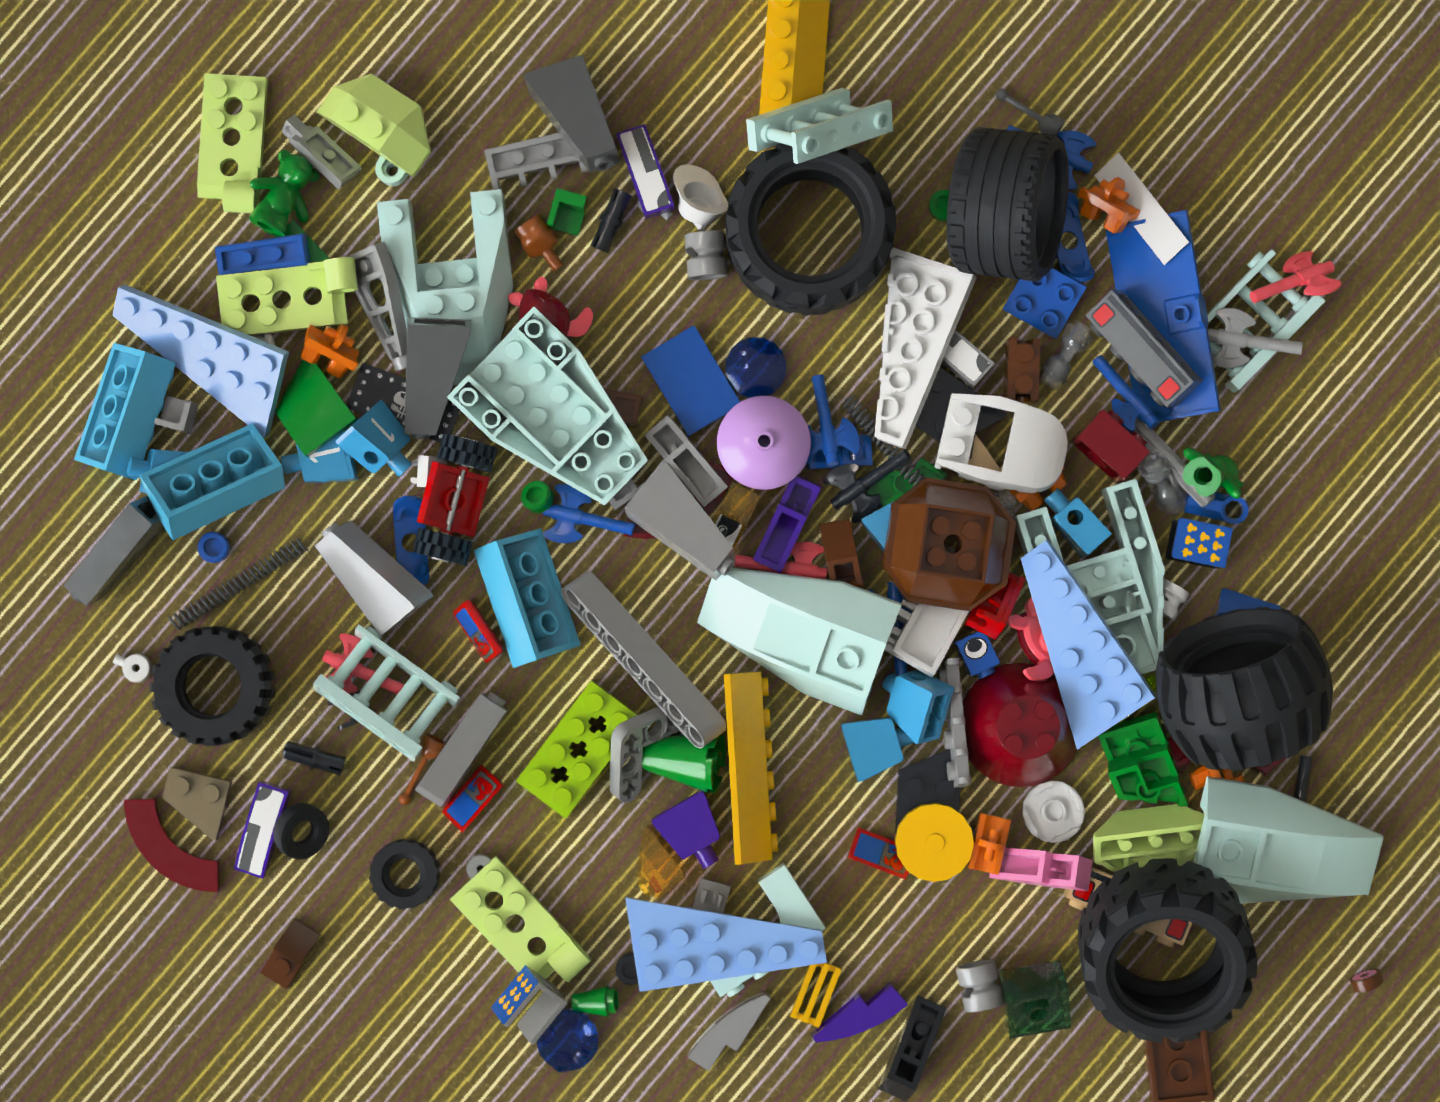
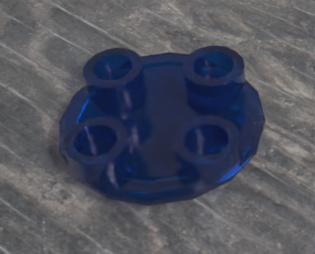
(755, 367)
(569, 1041)

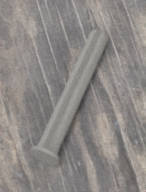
(1156, 444)

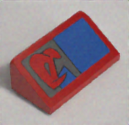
(478, 631)
(472, 798)
(876, 852)

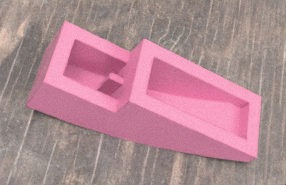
(1045, 869)

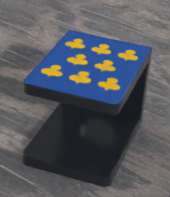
(1198, 543)

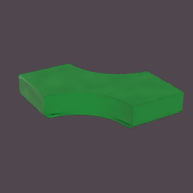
(894, 485)

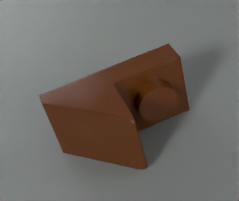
(290, 953)

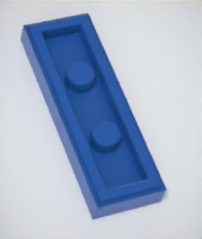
(263, 254)

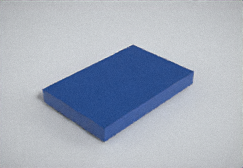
(691, 380)

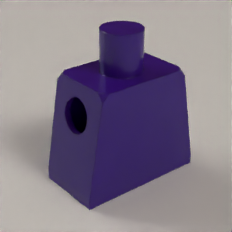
(690, 828)

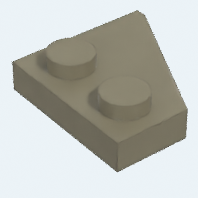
(198, 798)

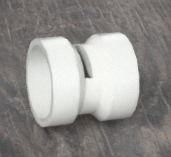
(1173, 597)

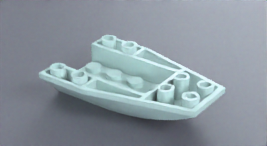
(550, 410)
(804, 630)
(1282, 846)

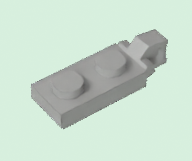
(321, 152)

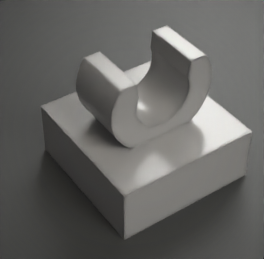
(711, 895)

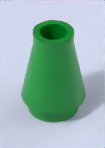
(597, 1001)

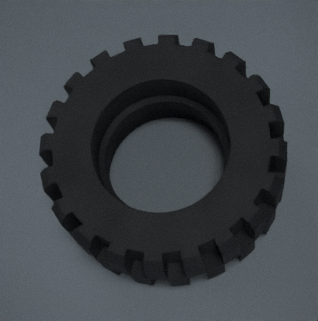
(171, 694)

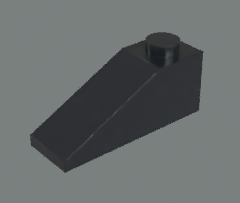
(912, 1049)

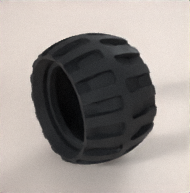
(1244, 688)

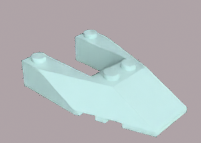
(456, 288)
(1121, 583)

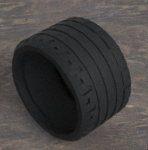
(1007, 203)

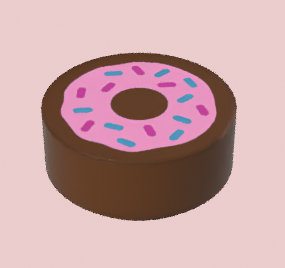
(1366, 980)

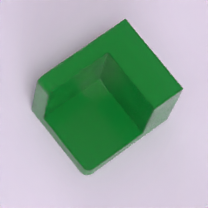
(567, 212)

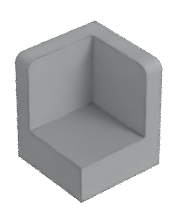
(178, 415)

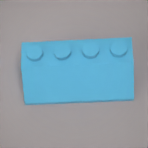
(125, 409)
(213, 481)
(526, 597)

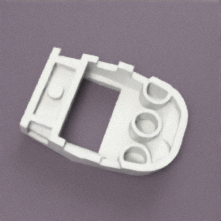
(1033, 450)

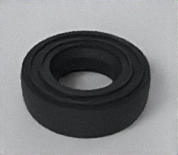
(313, 842)

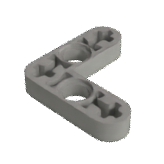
(628, 742)

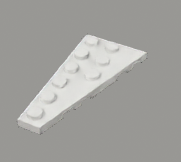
(917, 330)

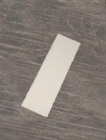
(1158, 229)

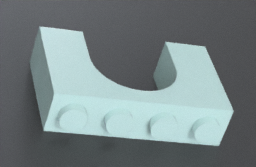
(792, 909)

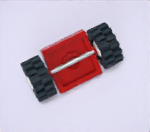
(454, 499)

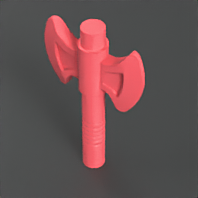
(1305, 274)
(803, 556)
(336, 660)

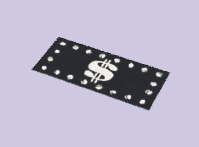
(376, 385)

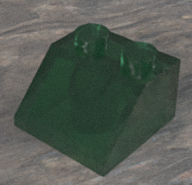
(1035, 999)

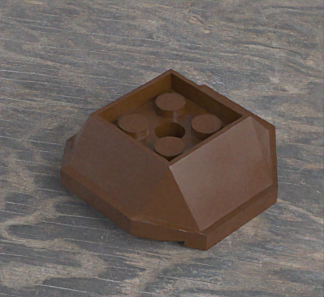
(916, 548)

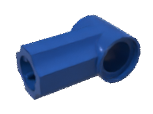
(1216, 508)

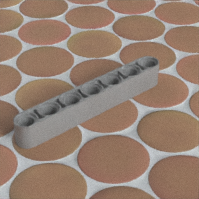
(644, 659)

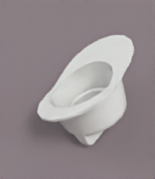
(699, 195)

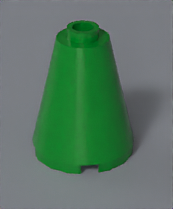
(684, 763)

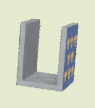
(519, 994)

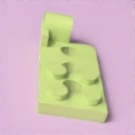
(248, 152)
(331, 277)
(561, 951)

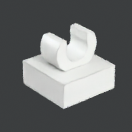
(424, 464)

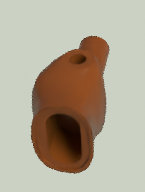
(539, 240)

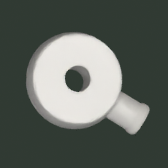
(128, 666)

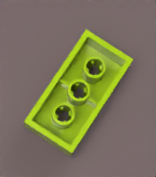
(557, 750)

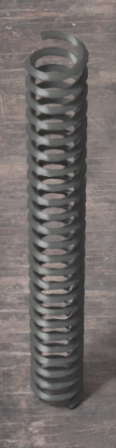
(883, 448)
(238, 586)

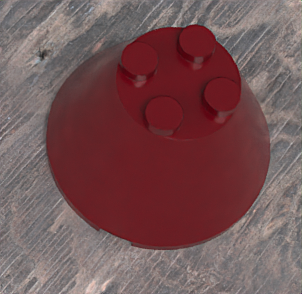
(1017, 727)

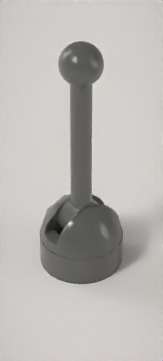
(1047, 124)

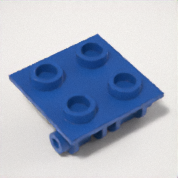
(1045, 302)

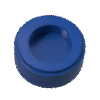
(214, 547)

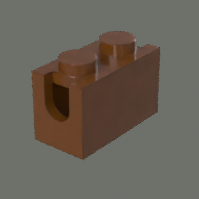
(1022, 370)

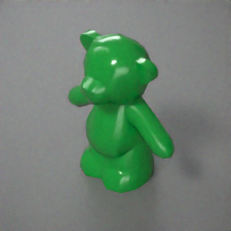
(284, 194)
(1211, 472)

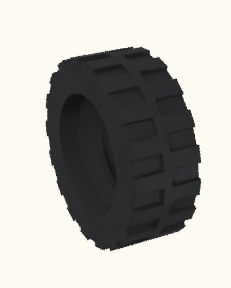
(387, 890)

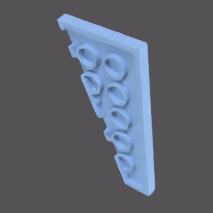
(223, 361)
(1088, 661)
(700, 945)

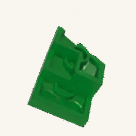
(313, 409)
(1142, 761)

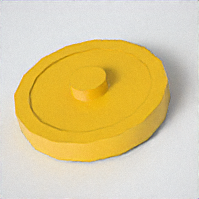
(934, 842)

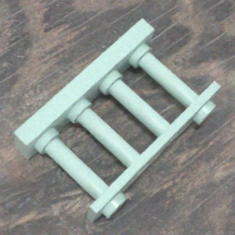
(819, 125)
(1282, 328)
(383, 723)

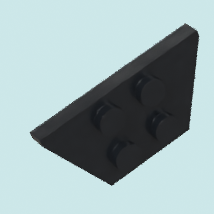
(936, 405)
(925, 784)

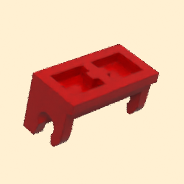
(993, 613)

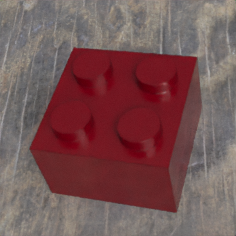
(1111, 445)

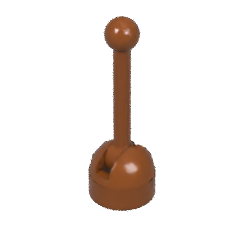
(431, 748)

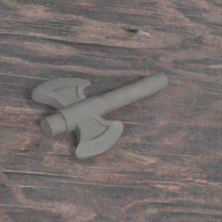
(1234, 338)

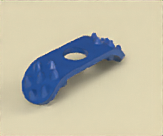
(1074, 261)
(405, 522)

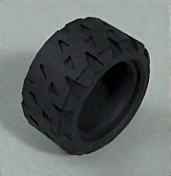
(801, 293)
(1171, 1007)

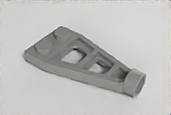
(374, 264)

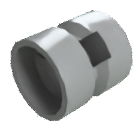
(705, 254)
(979, 985)

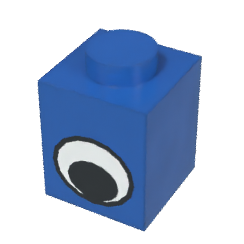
(977, 654)

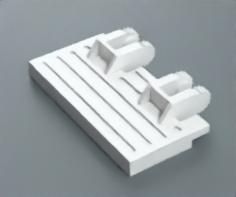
(925, 634)

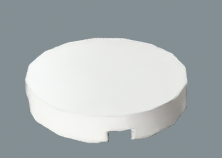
(1053, 811)

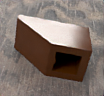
(841, 552)

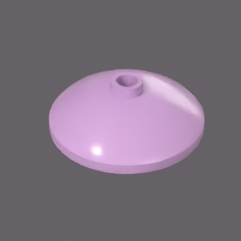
(758, 465)

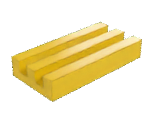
(806, 1017)

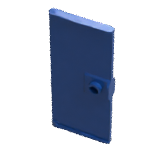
(1172, 303)

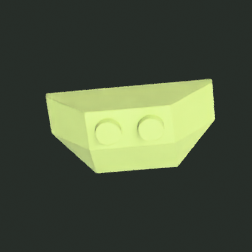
(380, 120)
(1147, 835)

